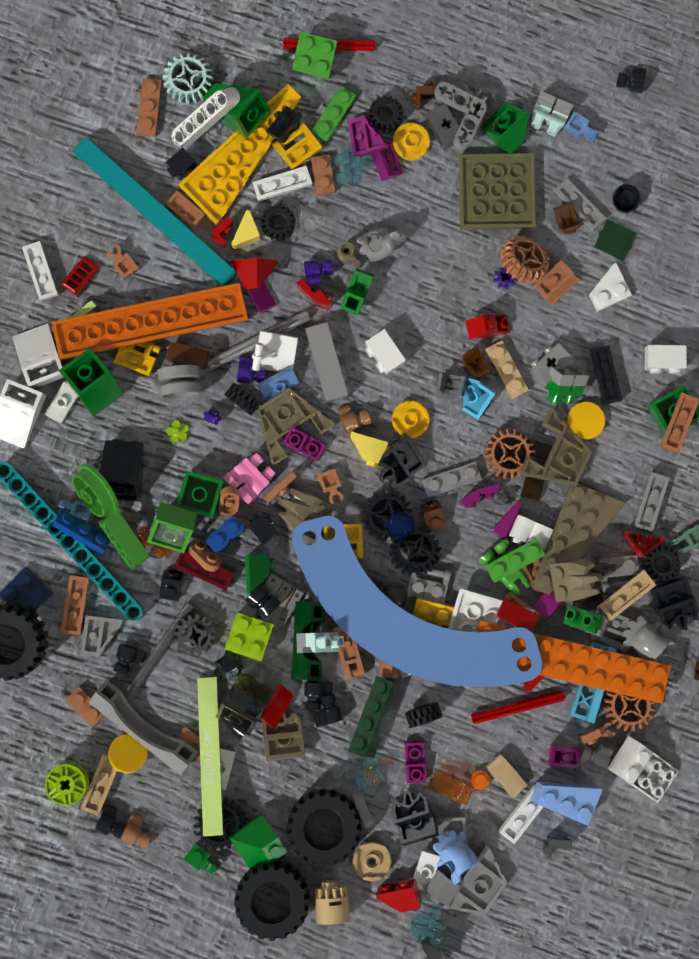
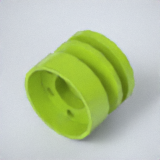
(79, 783)

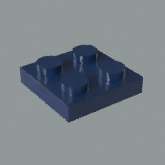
(26, 591)

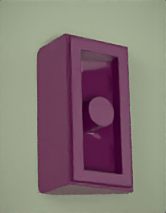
(387, 162)
(262, 298)

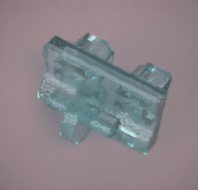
(351, 165)
(428, 927)

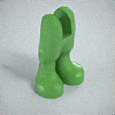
(501, 549)

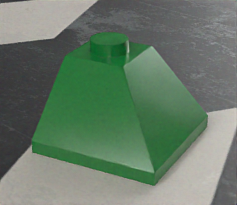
(507, 127)
(257, 570)
(257, 843)

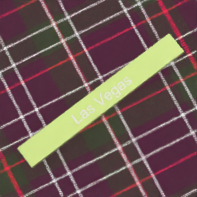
(210, 757)

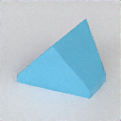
(476, 397)

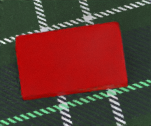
(516, 615)
(276, 706)

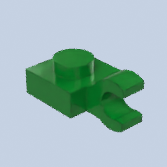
(199, 857)

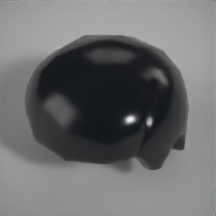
(626, 198)

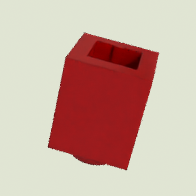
(487, 326)
(401, 896)

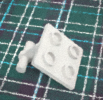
(274, 351)

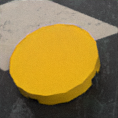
(411, 141)
(410, 418)
(586, 420)
(127, 754)

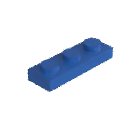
(81, 531)

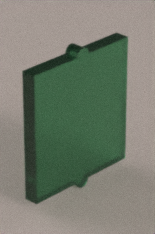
(615, 240)

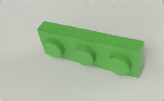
(333, 114)
(515, 560)

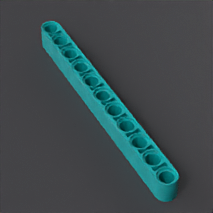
(153, 211)
(73, 550)

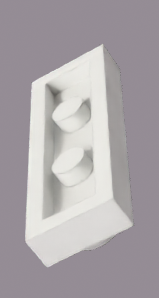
(282, 183)
(40, 271)
(520, 818)

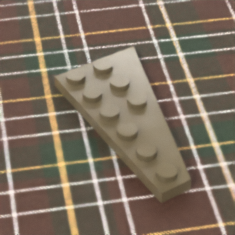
(577, 526)

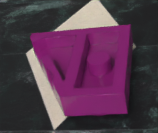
(365, 137)

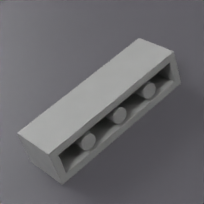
(327, 362)

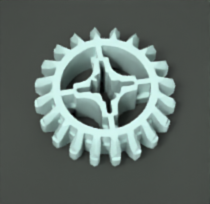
(195, 75)

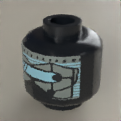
(228, 667)

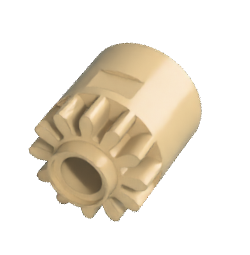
(331, 903)

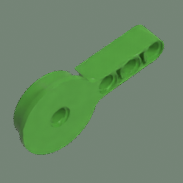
(101, 501)

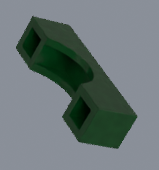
(307, 619)
(381, 697)

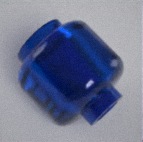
(400, 524)

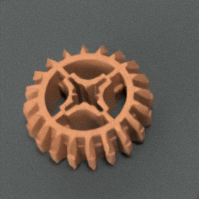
(524, 259)
(503, 446)
(641, 717)

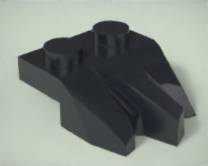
(400, 461)
(675, 602)
(414, 819)

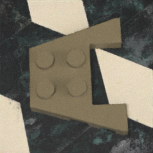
(285, 411)
(565, 459)

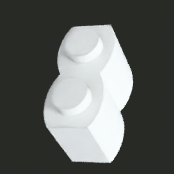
(527, 530)

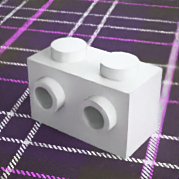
(384, 352)
(665, 358)

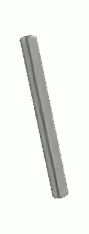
(250, 344)

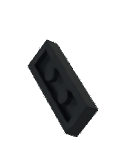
(606, 375)

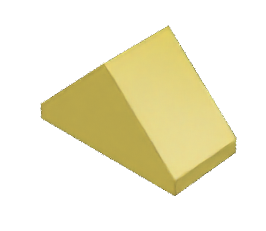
(246, 233)

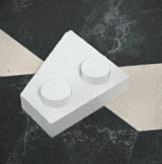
(610, 289)

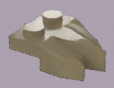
(302, 508)
(574, 579)
(285, 740)

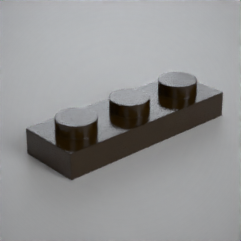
(532, 486)

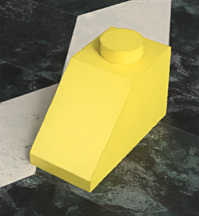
(369, 448)

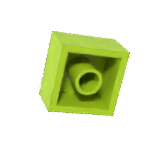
(249, 636)

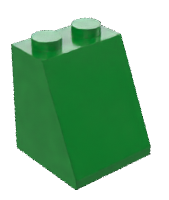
(247, 113)
(91, 382)

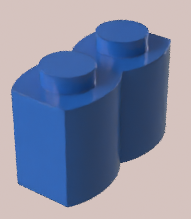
(221, 538)

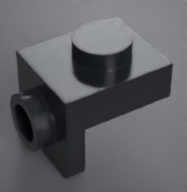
(171, 584)

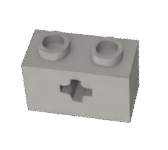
(553, 353)

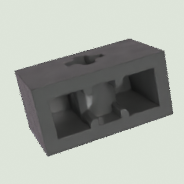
(435, 121)

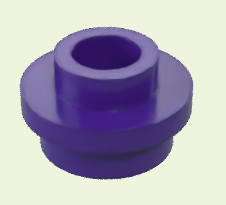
(212, 416)

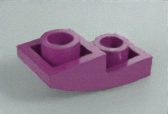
(304, 443)
(474, 497)
(547, 605)
(415, 761)

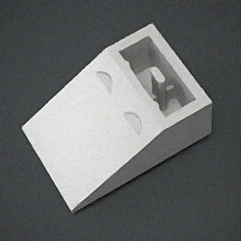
(38, 356)
(19, 412)
(643, 769)

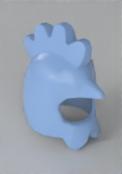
(455, 854)

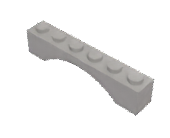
(114, 706)

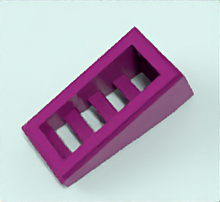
(503, 526)

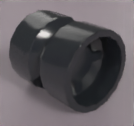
(262, 601)

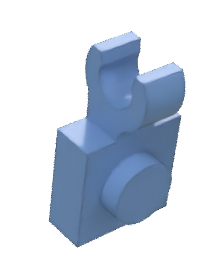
(578, 125)
(77, 509)

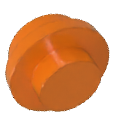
(480, 780)

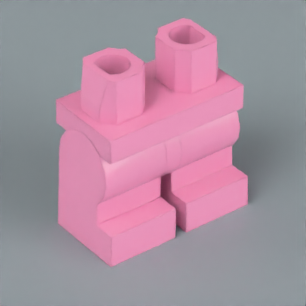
(251, 477)

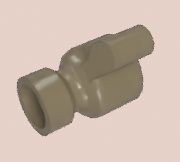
(346, 255)

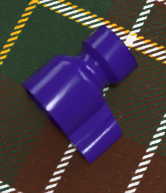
(315, 269)
(245, 371)

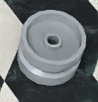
(179, 381)

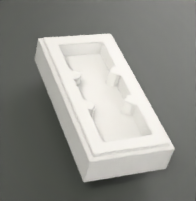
(61, 403)
(226, 760)
(426, 868)

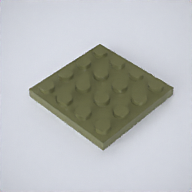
(496, 191)

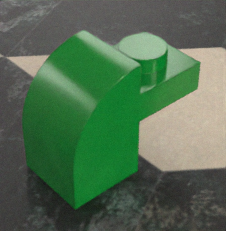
(357, 291)

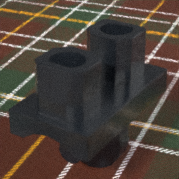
(284, 123)

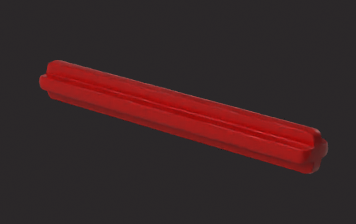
(342, 44)
(517, 707)

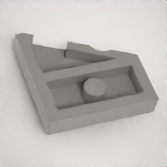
(98, 634)

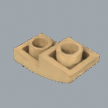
(506, 776)

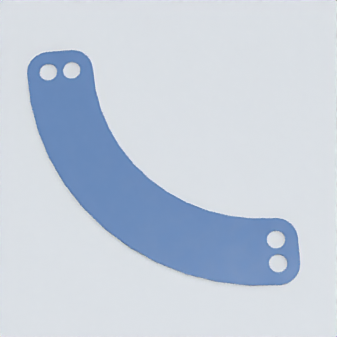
(395, 634)

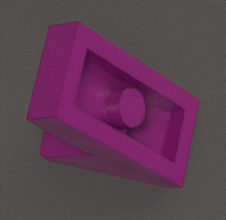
(564, 757)

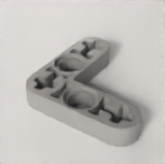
(468, 108)

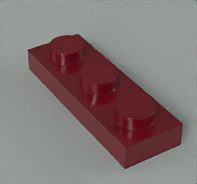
(219, 578)

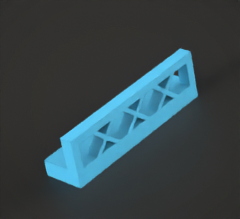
(596, 696)

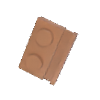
(556, 283)

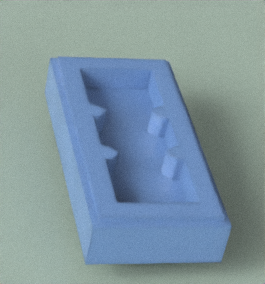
(277, 383)

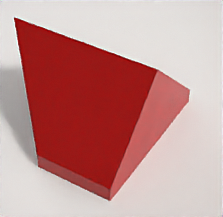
(254, 271)
(641, 544)

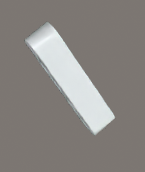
(205, 116)

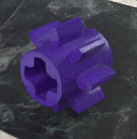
(503, 283)

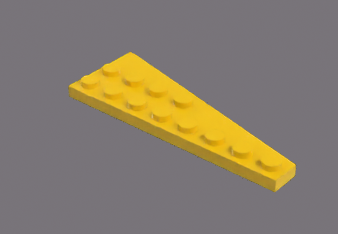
(225, 172)

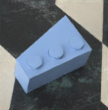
(568, 799)

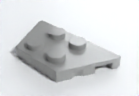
(479, 885)

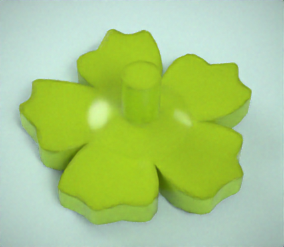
(177, 431)

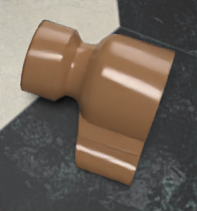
(352, 421)
(133, 833)

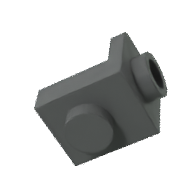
(451, 384)
(560, 841)

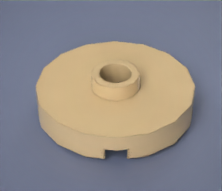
(374, 871)

